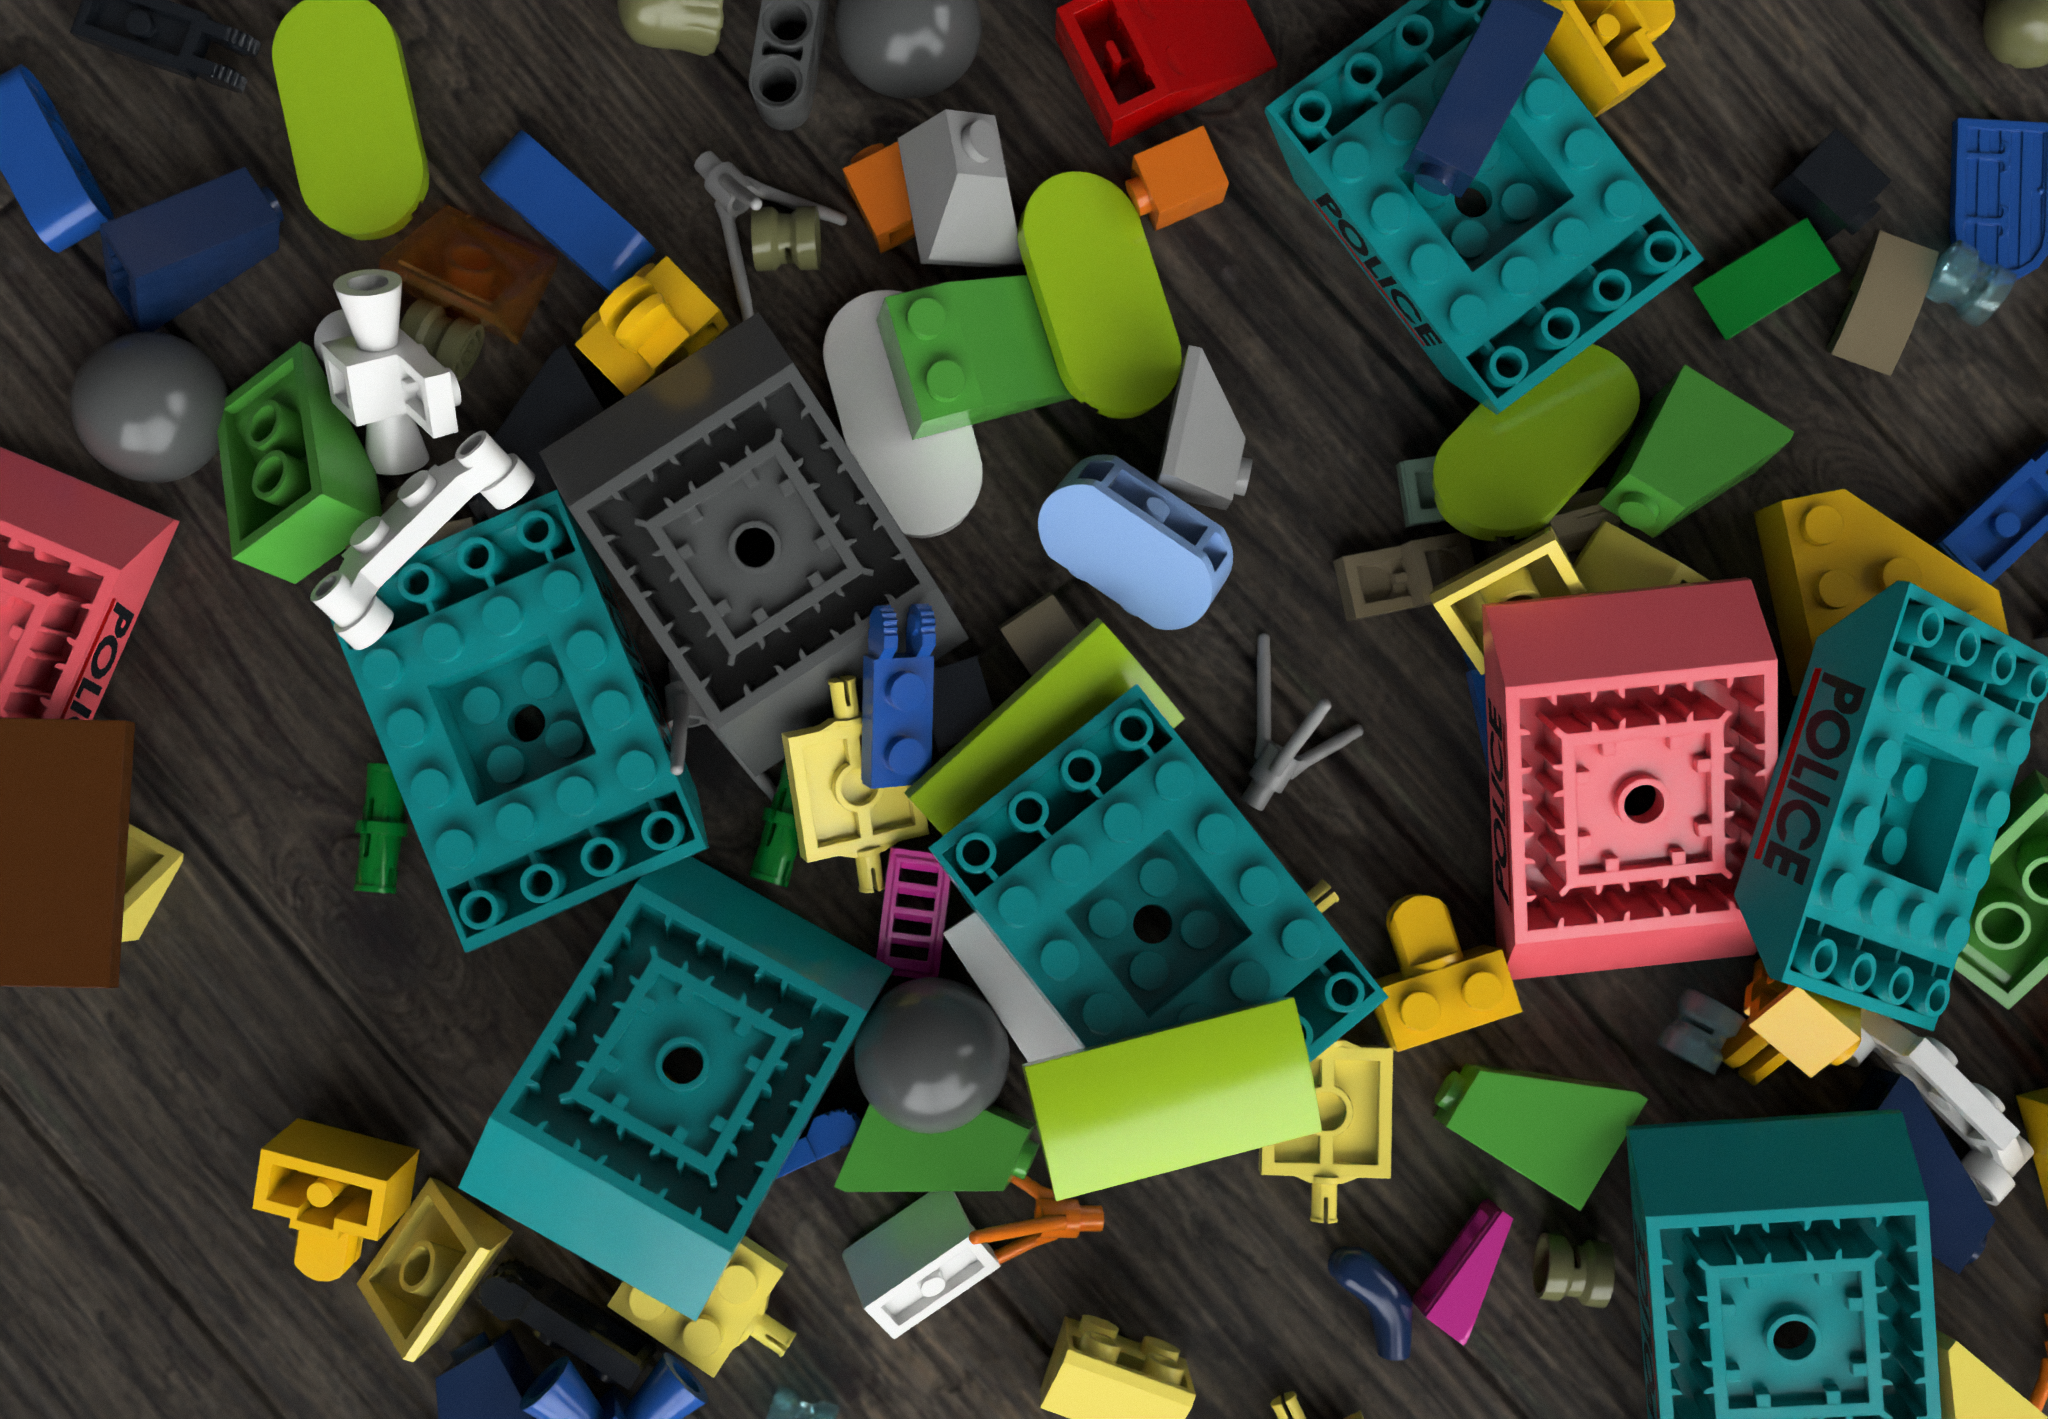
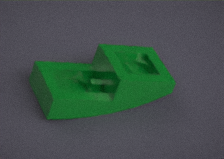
(1766, 279)

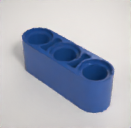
(46, 165)
(566, 212)

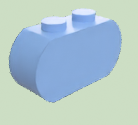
(1135, 542)

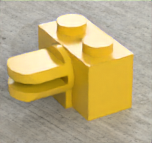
(1608, 47)
(649, 326)
(1438, 983)
(1792, 1026)
(333, 1191)

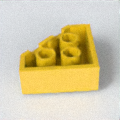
(1836, 554)

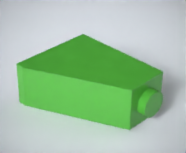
(1688, 452)
(1540, 1123)
(969, 1158)

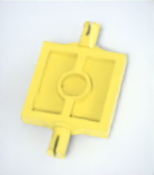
(830, 802)
(1356, 1124)
(728, 1318)

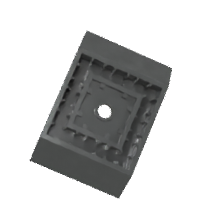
(673, 485)

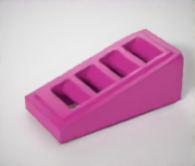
(919, 860)
(1462, 1276)

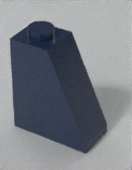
(1481, 94)
(188, 246)
(1956, 1208)
(484, 1380)

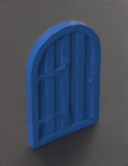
(2000, 191)

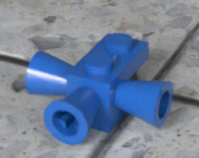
(562, 1393)

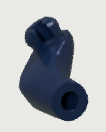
(1381, 1293)

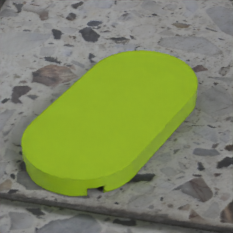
(350, 117)
(1099, 294)
(1526, 463)

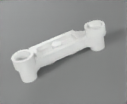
(390, 540)
(1965, 1106)

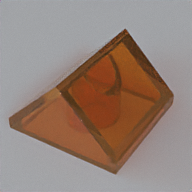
(473, 271)

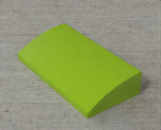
(1032, 723)
(1173, 1097)

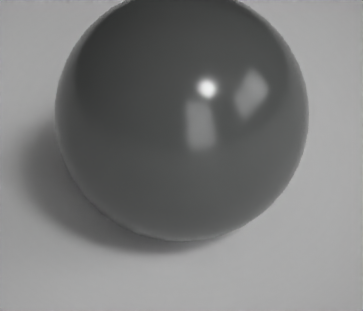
(908, 44)
(149, 406)
(931, 1055)

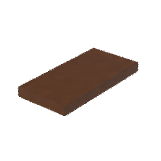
(63, 850)

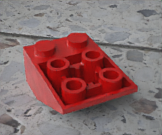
(1157, 56)

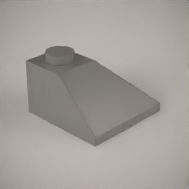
(960, 191)
(1203, 440)

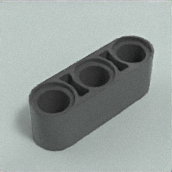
(787, 61)

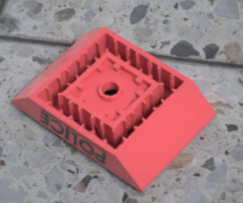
(69, 586)
(1612, 698)

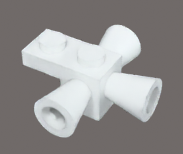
(383, 374)

